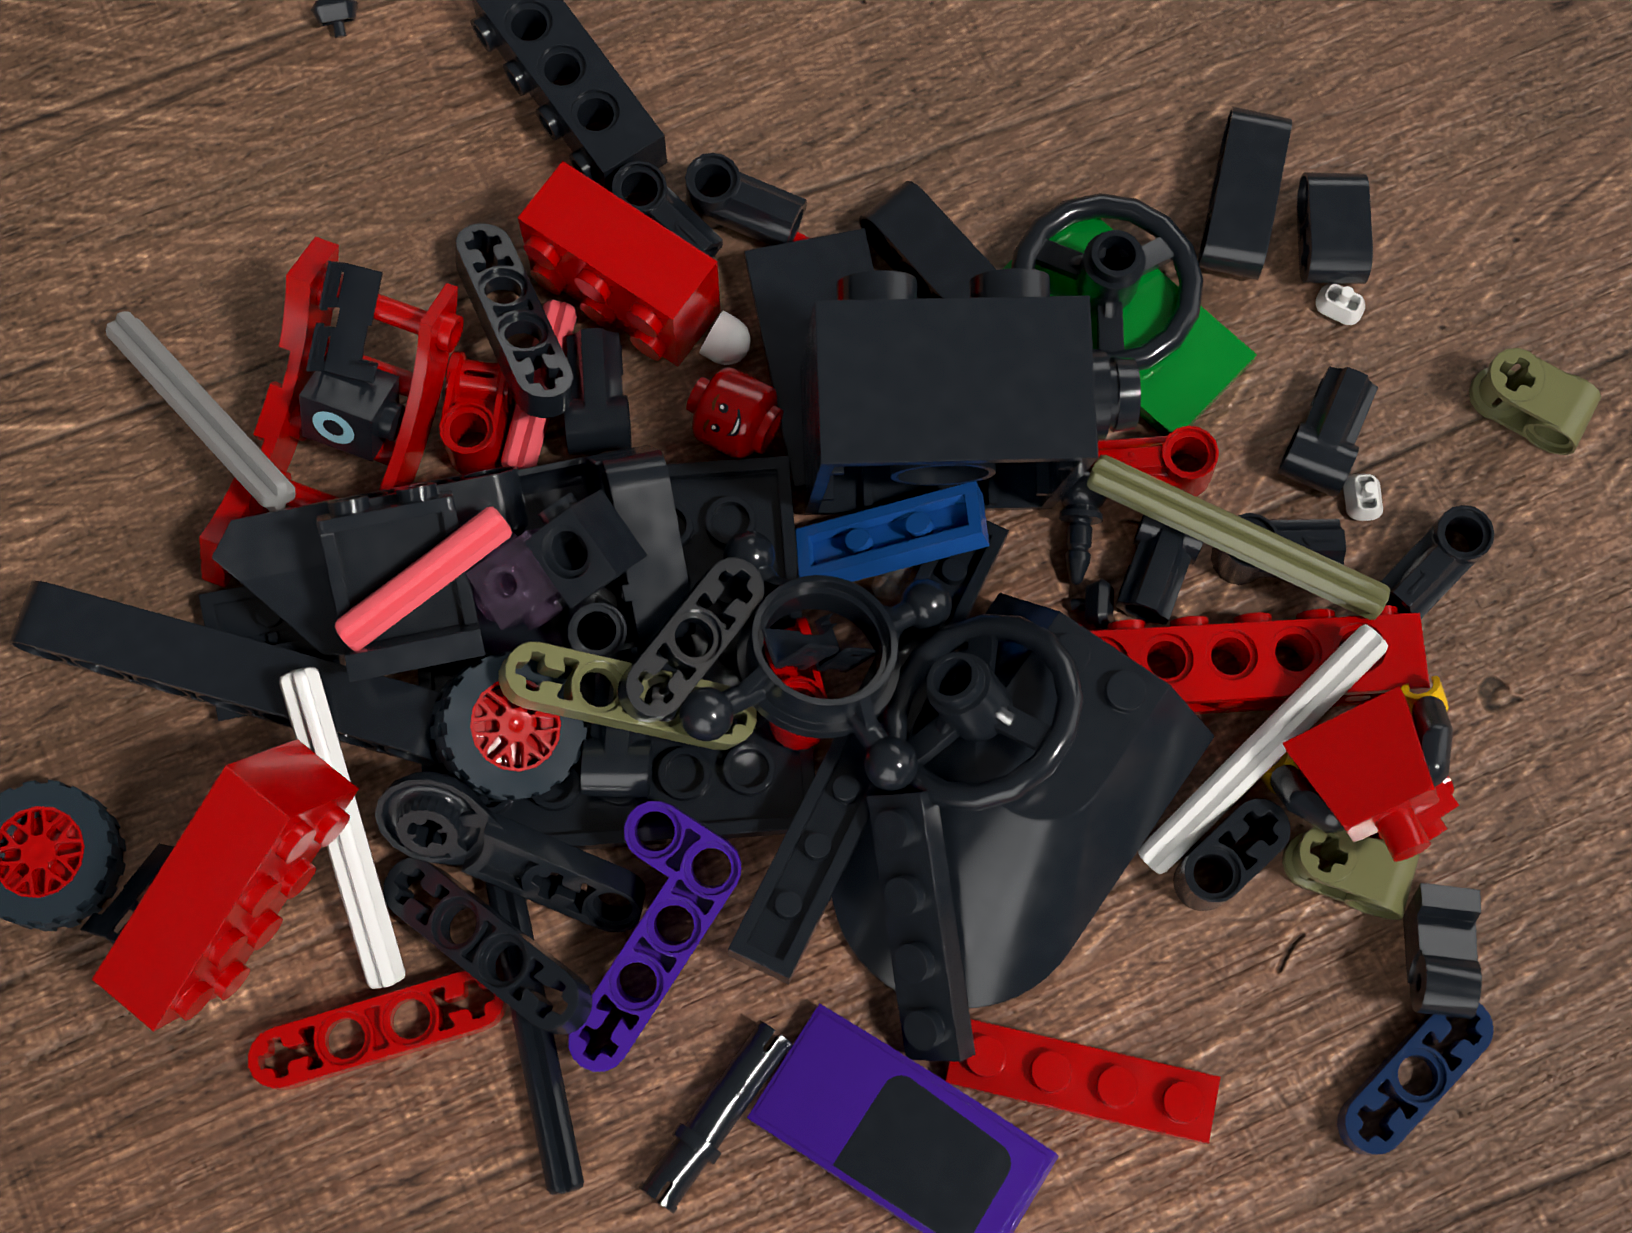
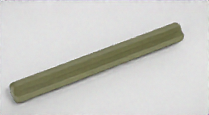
(1238, 537)

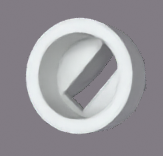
(727, 340)

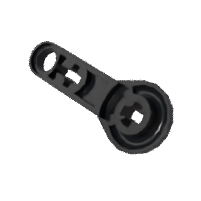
(504, 851)

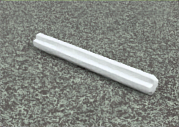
(1262, 749)
(350, 850)

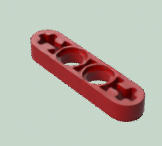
(381, 1038)

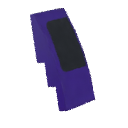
(900, 1132)

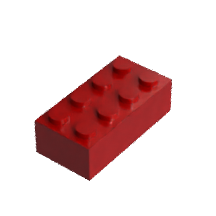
(226, 884)

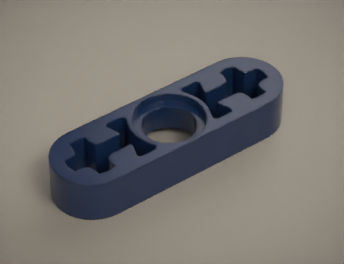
(1395, 1123)

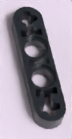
(513, 318)
(483, 948)

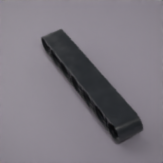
(219, 668)

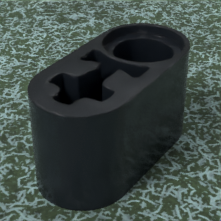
(1334, 228)
(1234, 869)

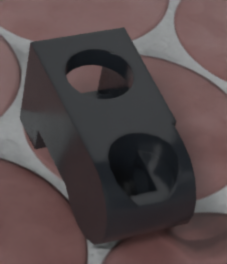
(1443, 950)

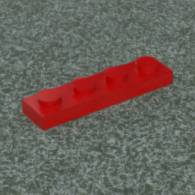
(1088, 1082)

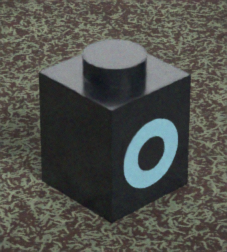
(351, 412)

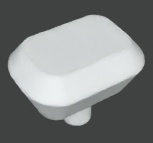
(1340, 303)
(1363, 497)

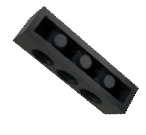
(566, 110)

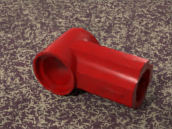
(1155, 456)

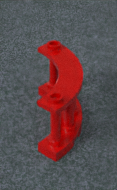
(280, 417)

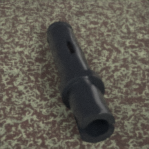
(715, 1117)

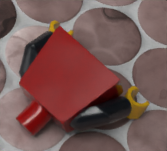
(1371, 769)

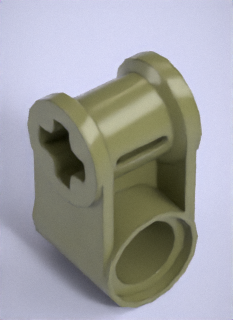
(1538, 401)
(1357, 874)

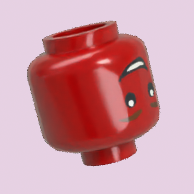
(734, 413)

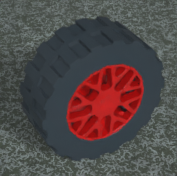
(497, 744)
(56, 855)

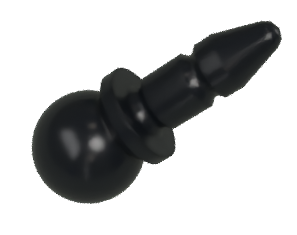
(1081, 512)

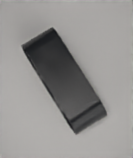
(1245, 193)
(923, 242)

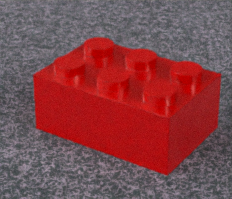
(619, 265)

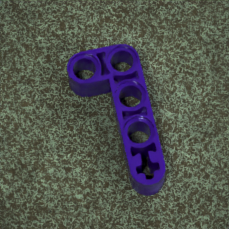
(646, 942)

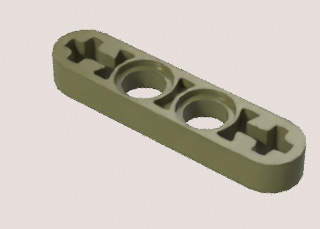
(544, 698)

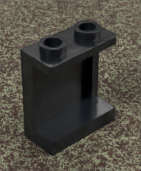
(375, 543)

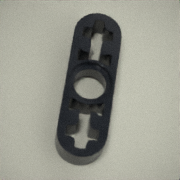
(734, 615)

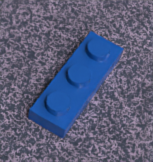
(895, 535)

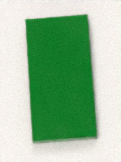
(1192, 376)

